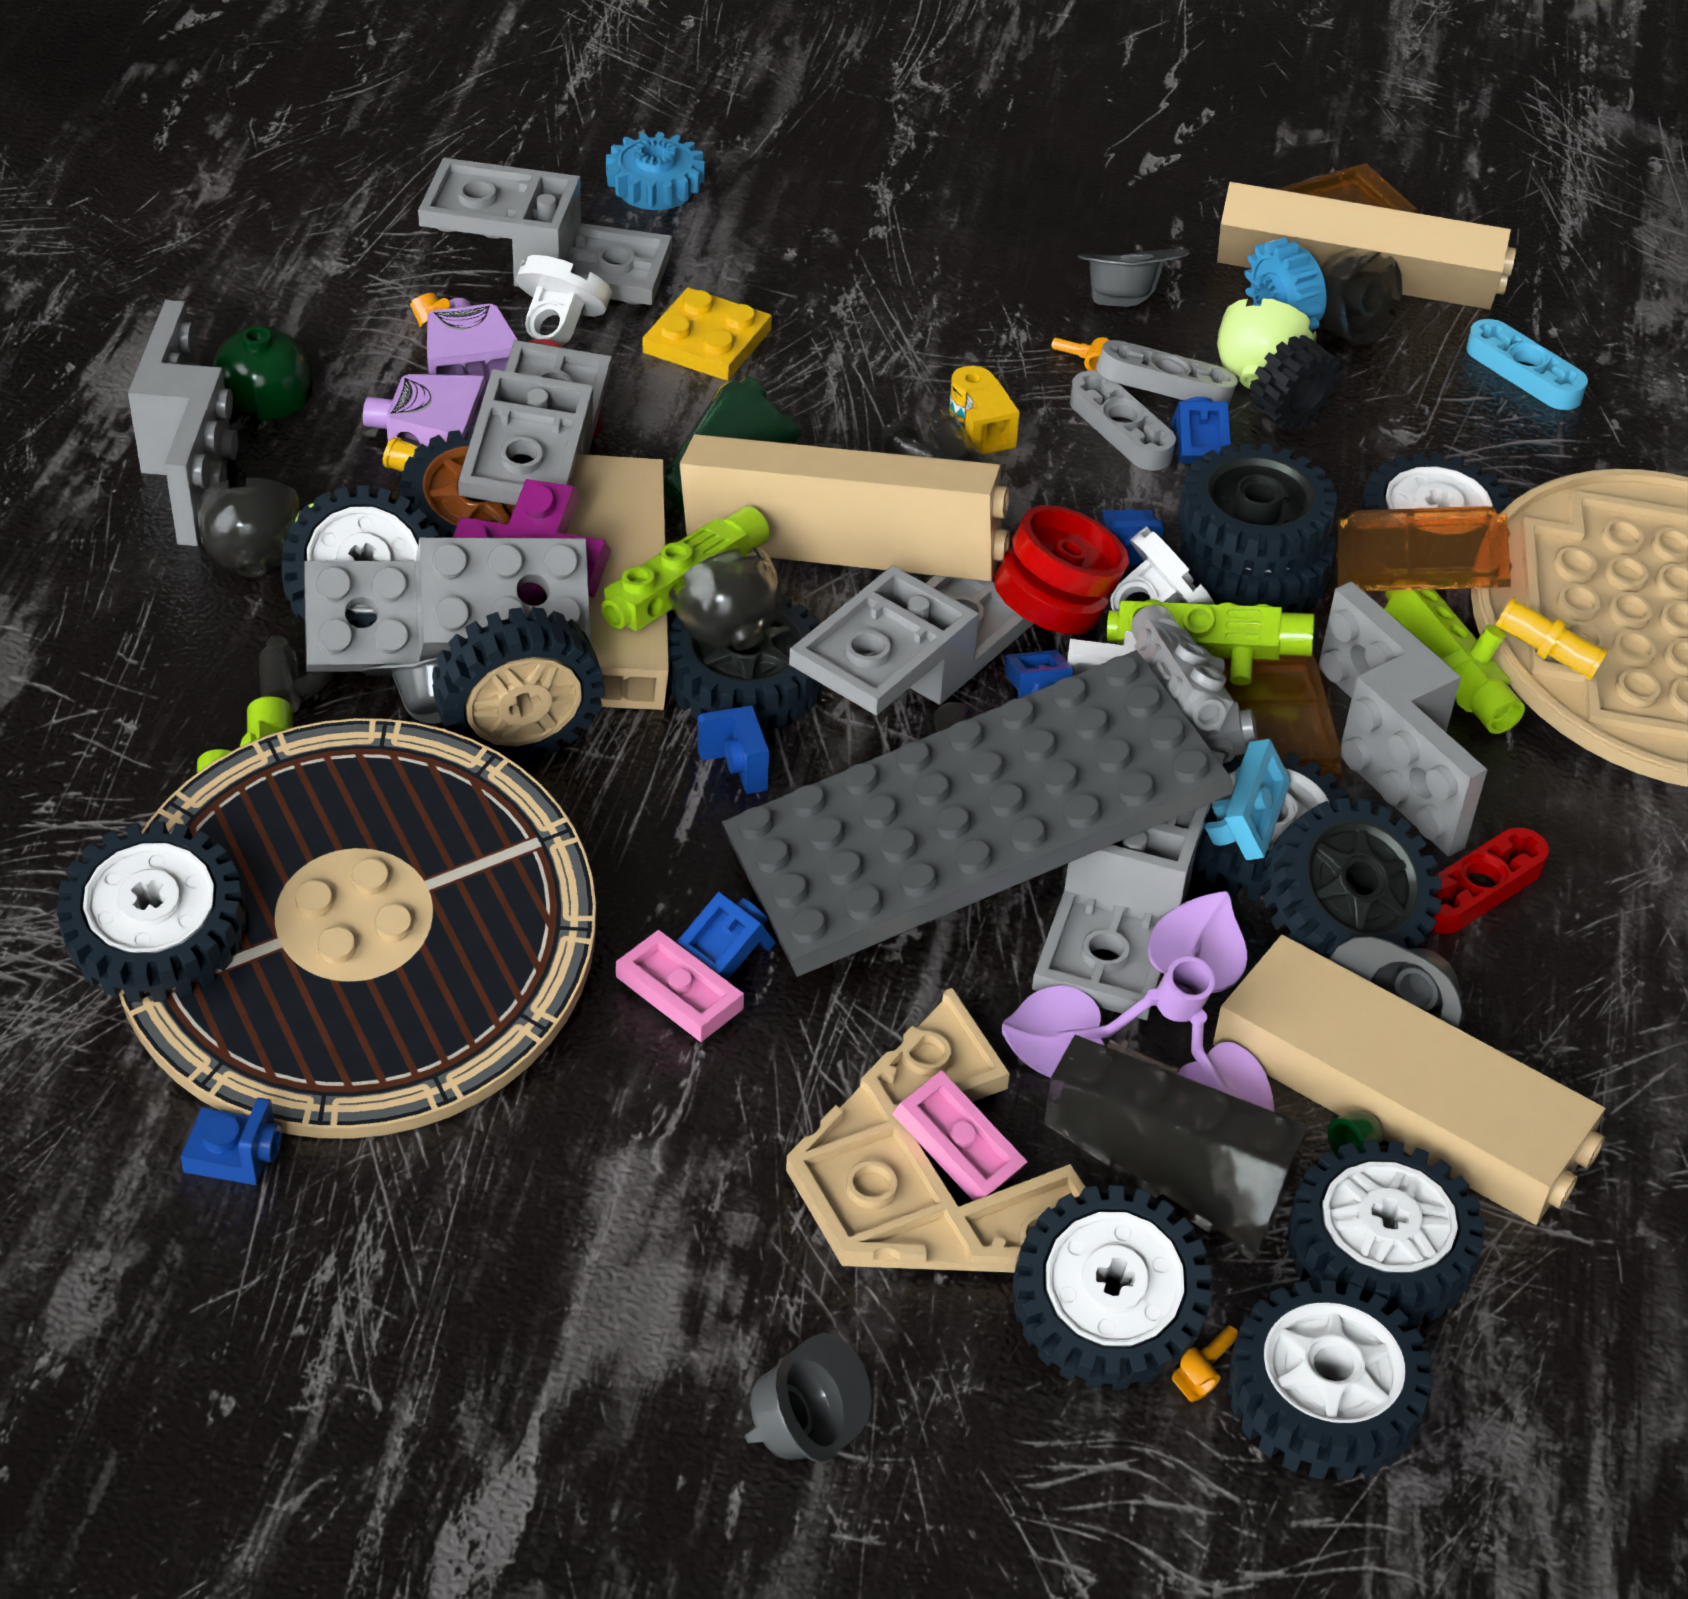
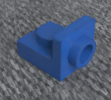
(1200, 428)
(1127, 524)
(1036, 670)
(739, 738)
(726, 934)
(233, 1144)

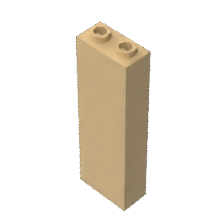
(1435, 254)
(853, 505)
(625, 508)
(1421, 1078)

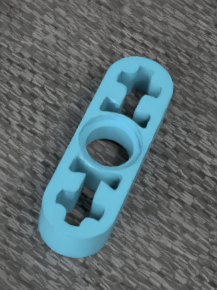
(1549, 379)

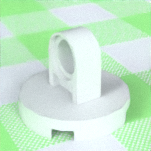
(561, 294)
(1160, 575)

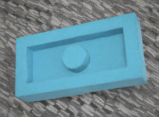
(1255, 803)

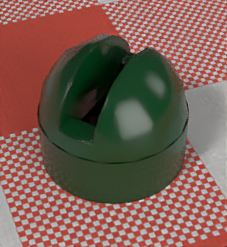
(1354, 1128)

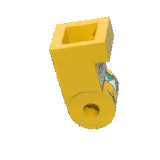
(983, 406)

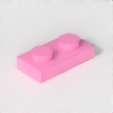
(679, 985)
(959, 1137)

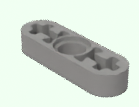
(1164, 372)
(1144, 441)

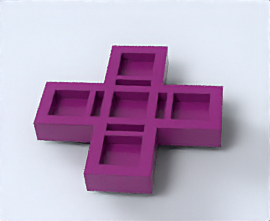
(541, 512)

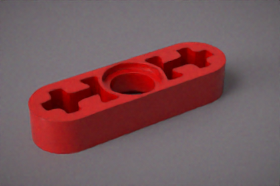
(1490, 860)

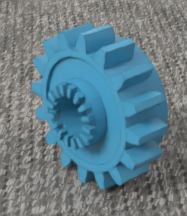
(655, 171)
(1289, 276)

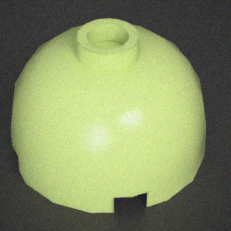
(1254, 331)

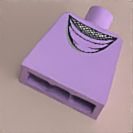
(467, 340)
(427, 407)

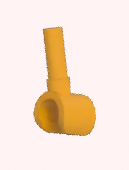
(425, 304)
(1089, 352)
(1196, 1374)

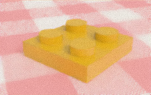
(707, 333)

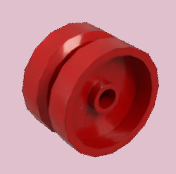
(1060, 569)

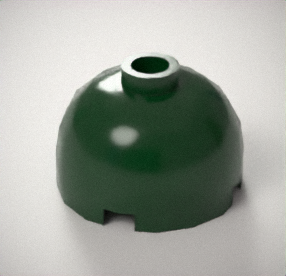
(264, 372)

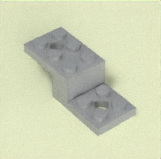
(544, 219)
(535, 408)
(181, 418)
(435, 597)
(908, 637)
(1401, 719)
(1113, 905)

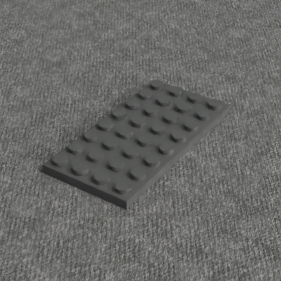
(973, 810)

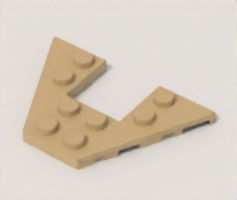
(876, 1185)

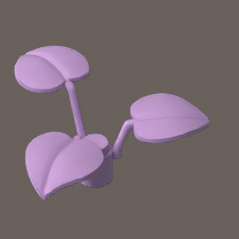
(1199, 955)

